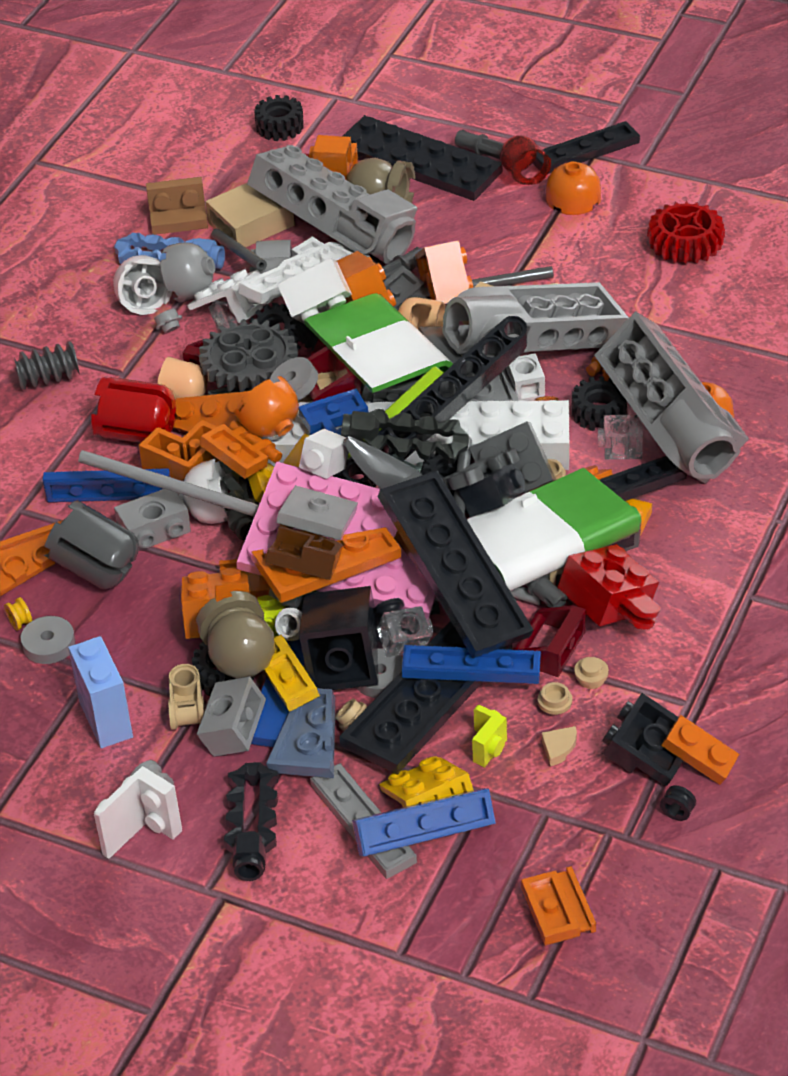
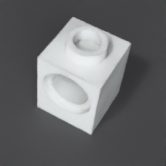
(527, 377)

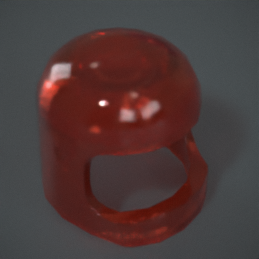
(519, 154)

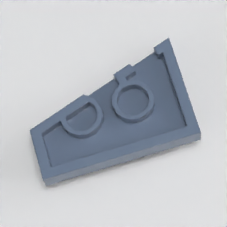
(307, 739)

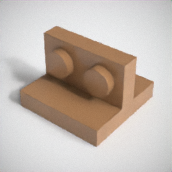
(177, 205)

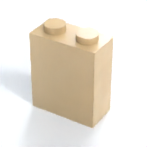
(247, 215)

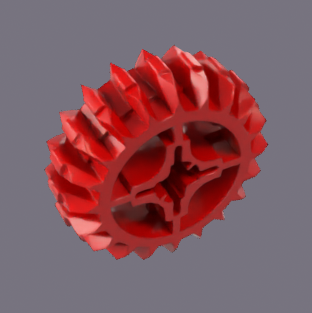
(686, 232)

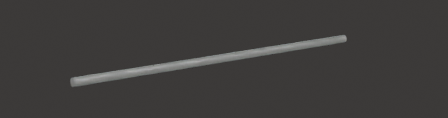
(206, 495)

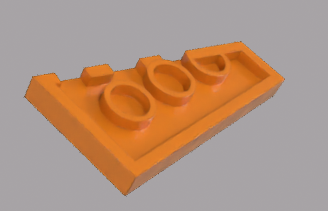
(359, 553)

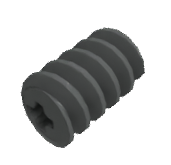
(46, 365)

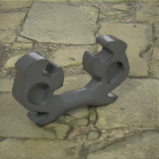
(475, 471)

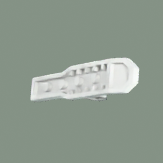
(264, 286)

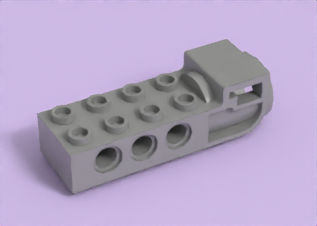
(361, 221)
(555, 315)
(671, 399)

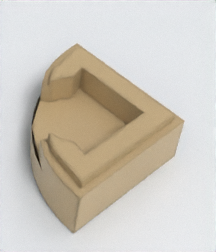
(559, 744)

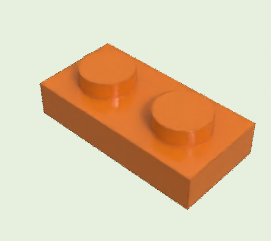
(700, 750)

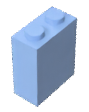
(100, 692)

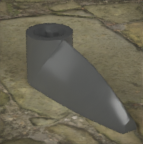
(378, 465)

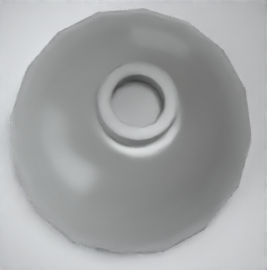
(186, 270)

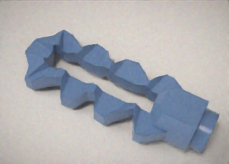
(156, 243)

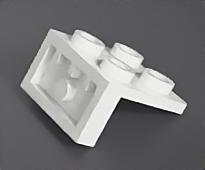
(238, 304)
(139, 801)

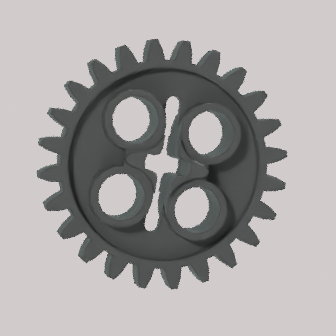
(245, 354)

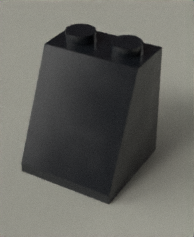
(340, 638)

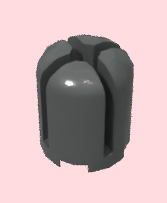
(92, 546)

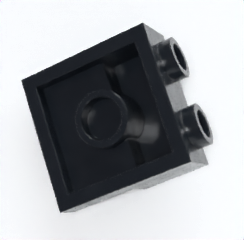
(640, 739)

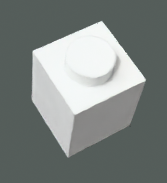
(324, 453)

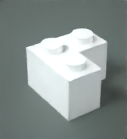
(315, 290)

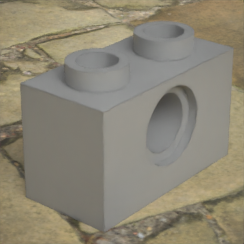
(154, 517)
(231, 716)

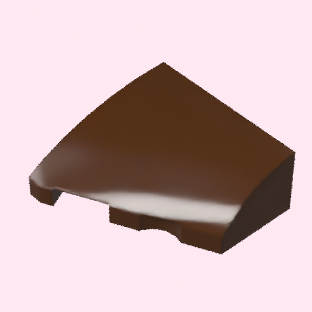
(304, 552)

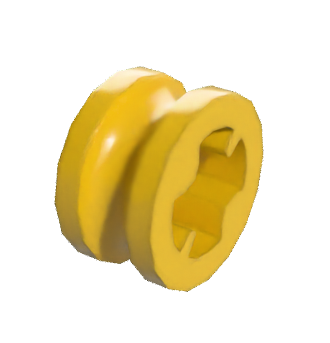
(18, 613)

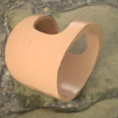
(423, 312)
(183, 378)

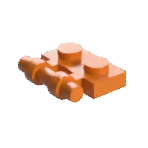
(240, 449)

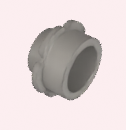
(168, 320)

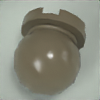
(380, 175)
(236, 635)

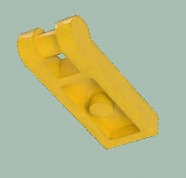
(289, 676)

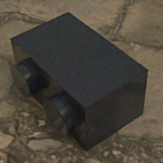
(493, 491)

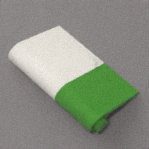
(376, 342)
(552, 522)

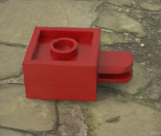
(611, 587)

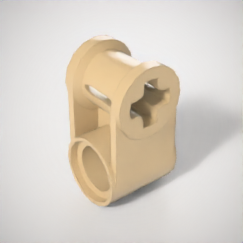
(186, 696)

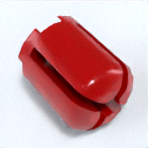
(132, 409)

